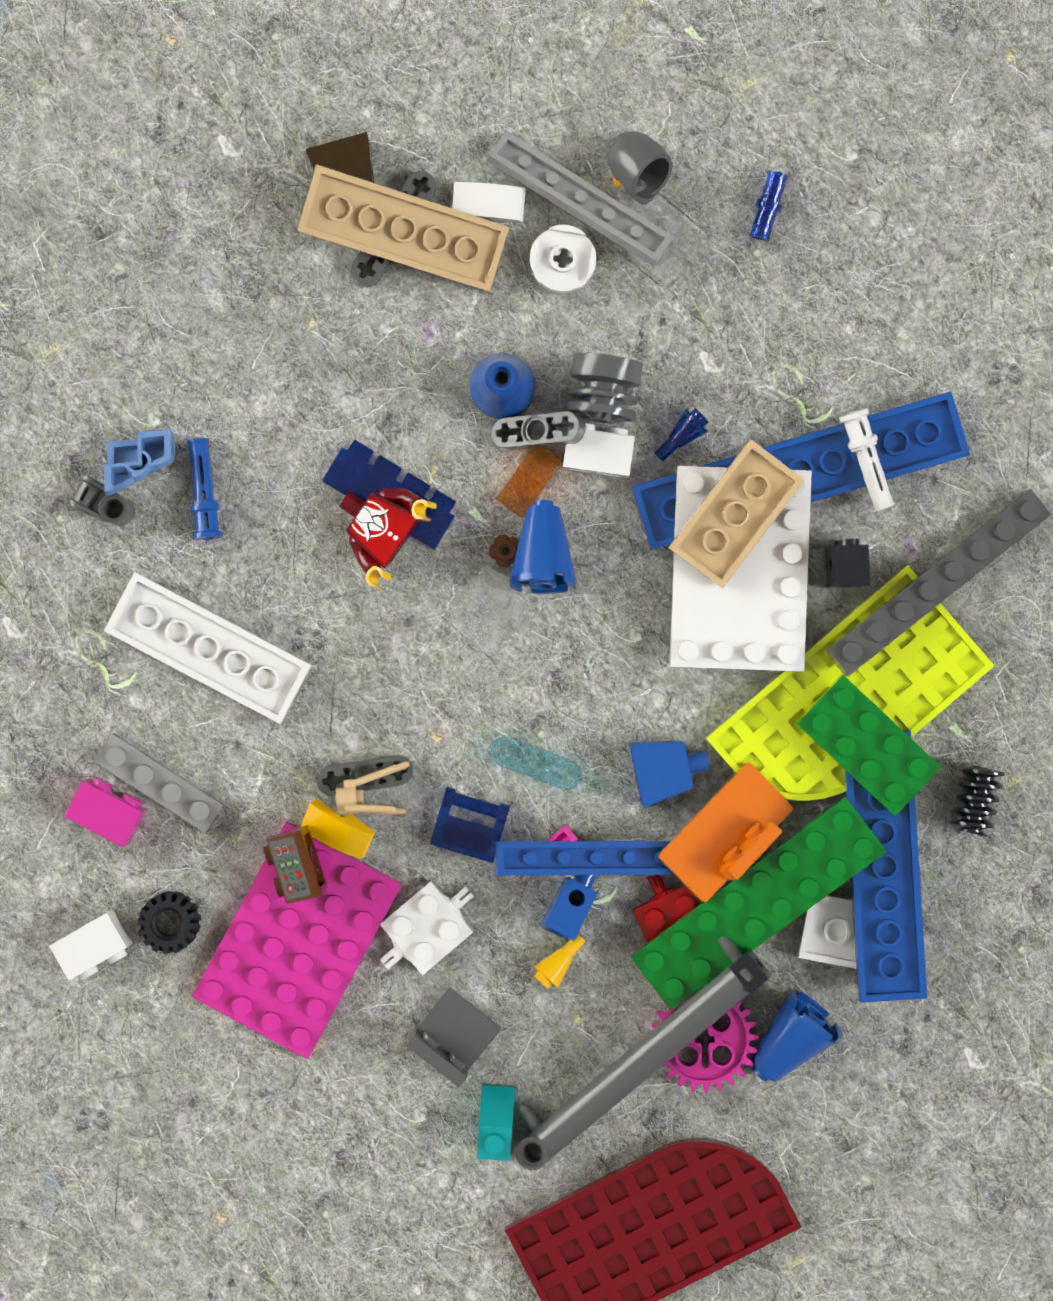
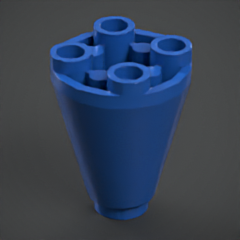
(507, 399)

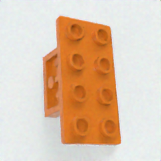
(727, 833)

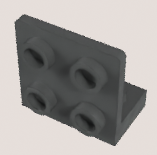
(453, 1036)

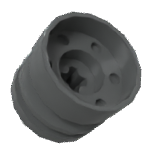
(604, 387)

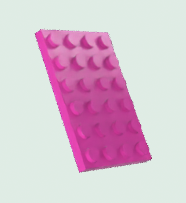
(292, 961)

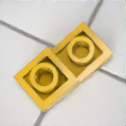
(342, 834)

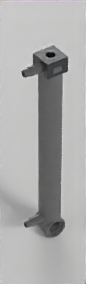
(643, 1058)

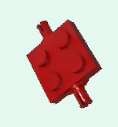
(663, 907)

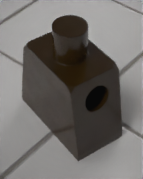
(346, 155)

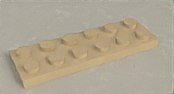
(402, 228)

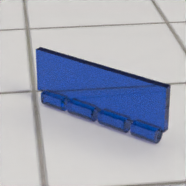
(355, 474)

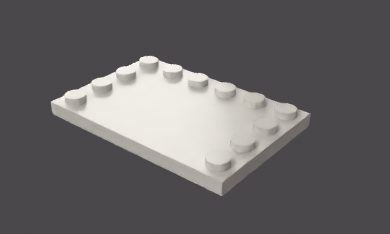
(761, 609)

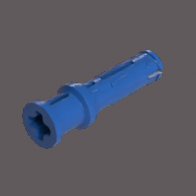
(199, 449)

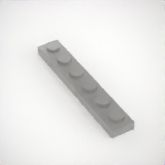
(580, 198)

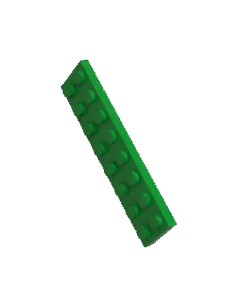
(759, 902)

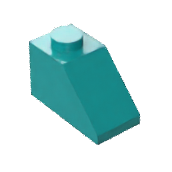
(495, 1122)

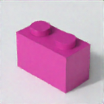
(106, 811)

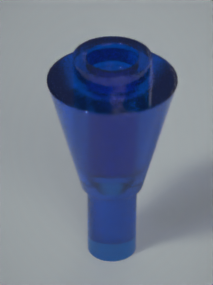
(688, 428)

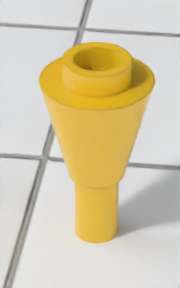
(554, 967)

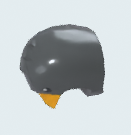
(635, 158)

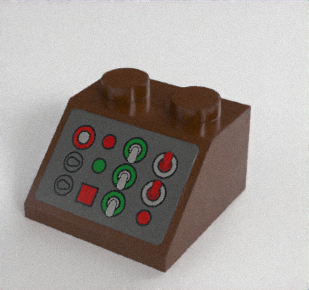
(296, 865)

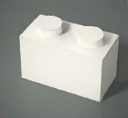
(601, 452)
(91, 945)

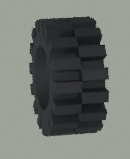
(151, 932)

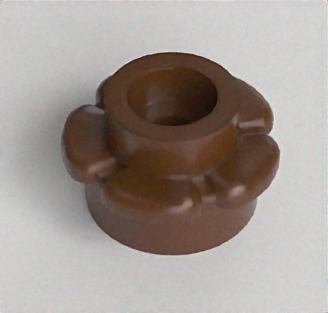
(500, 543)

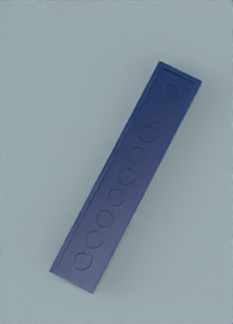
(907, 442)

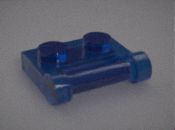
(465, 835)

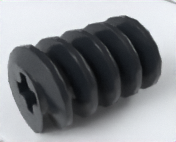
(977, 800)

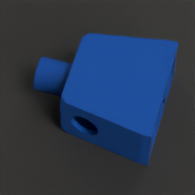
(664, 769)
(563, 917)

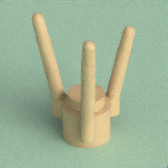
(351, 800)

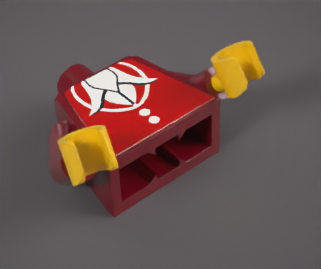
(382, 527)

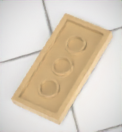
(736, 513)

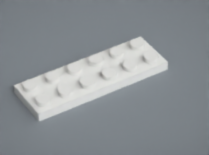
(207, 647)

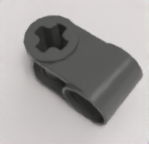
(93, 501)

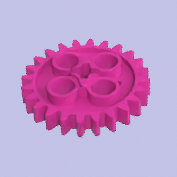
(734, 1036)

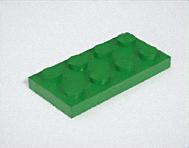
(868, 745)

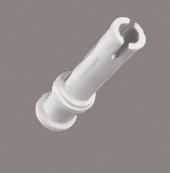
(863, 444)

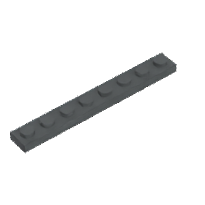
(937, 583)

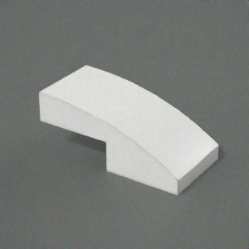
(490, 201)

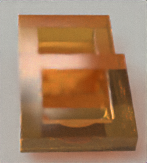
(529, 480)

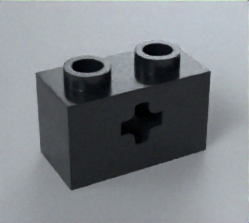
(847, 564)

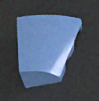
(135, 459)

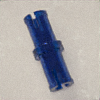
(768, 205)

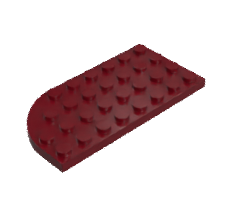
(653, 1225)

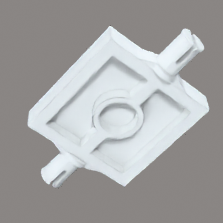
(427, 928)

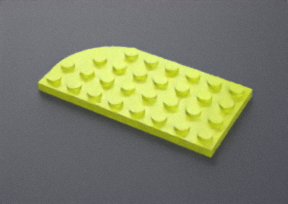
(905, 680)

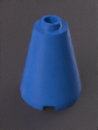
(543, 552)
(794, 1037)

